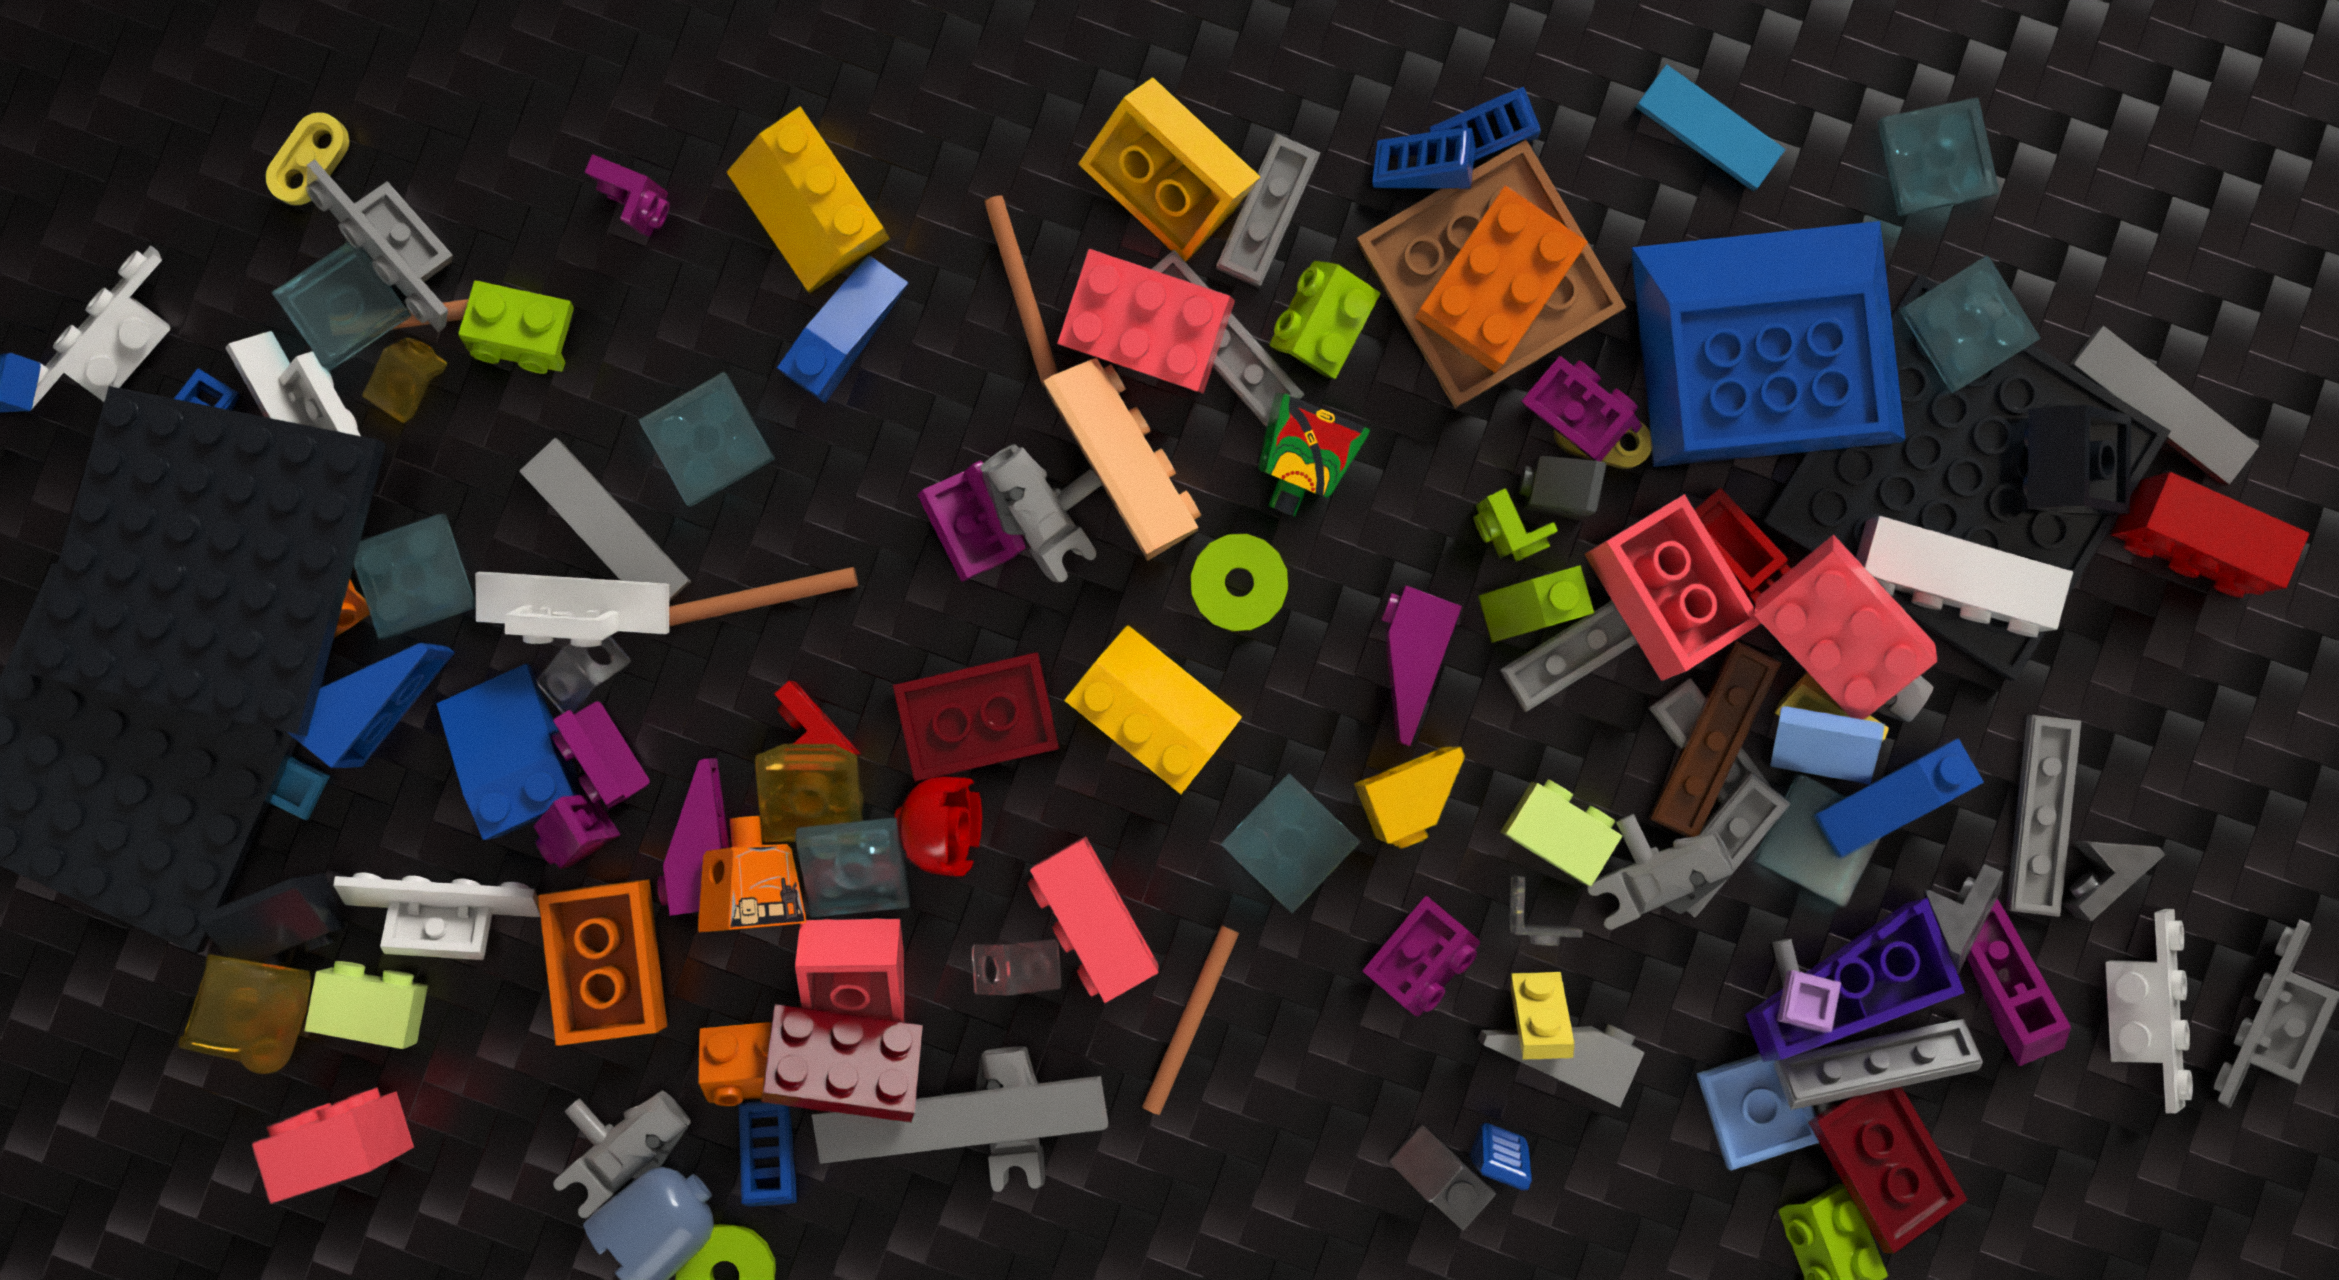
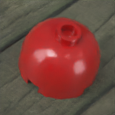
(940, 825)

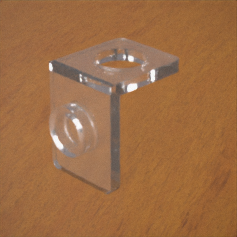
(575, 675)
(1538, 933)
(1019, 967)

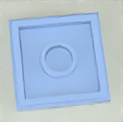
(1827, 744)
(1753, 1112)

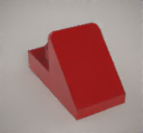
(801, 710)

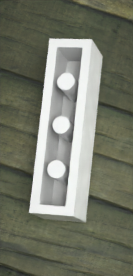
(1964, 575)

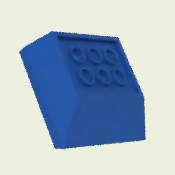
(1767, 344)

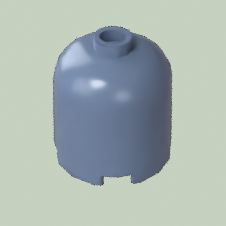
(653, 1224)

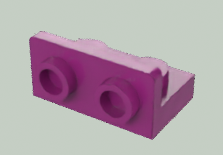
(641, 196)
(1581, 409)
(1423, 957)

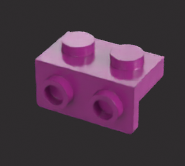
(968, 523)
(602, 752)

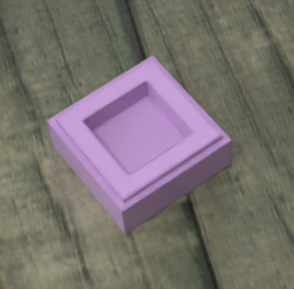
(1809, 1001)

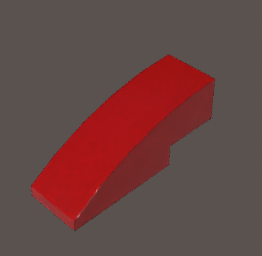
(1742, 544)

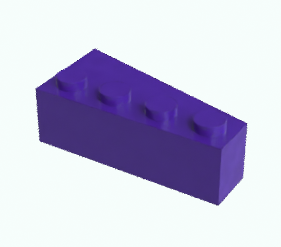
(1882, 976)

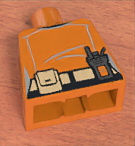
(749, 883)

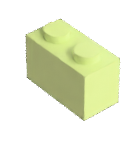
(1562, 832)
(366, 1006)

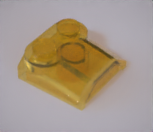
(806, 788)
(248, 1012)

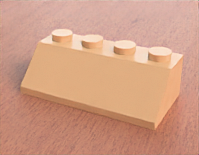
(1122, 457)

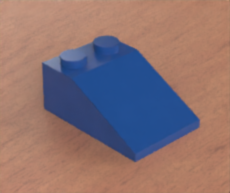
(365, 706)
(506, 752)

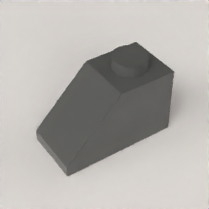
(1562, 486)

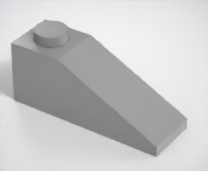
(1600, 1064)

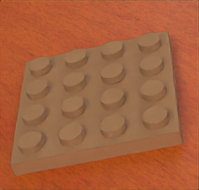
(1422, 241)

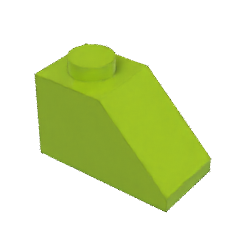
(1536, 604)

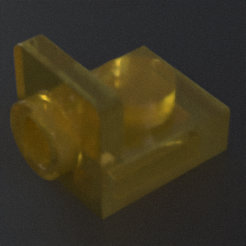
(403, 377)

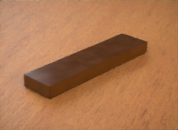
(1714, 740)

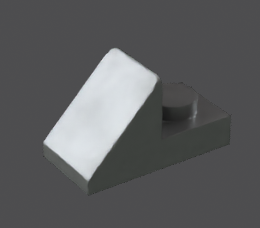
(2117, 870)
(1963, 920)
(1442, 1177)

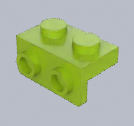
(1324, 317)
(516, 327)
(1502, 526)
(1832, 1238)

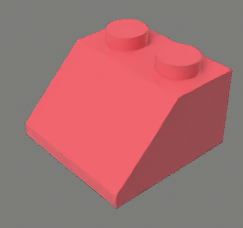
(852, 967)

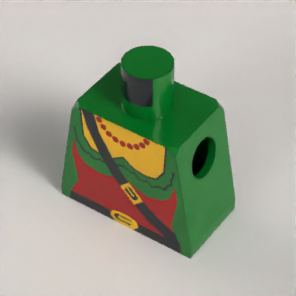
(1306, 450)

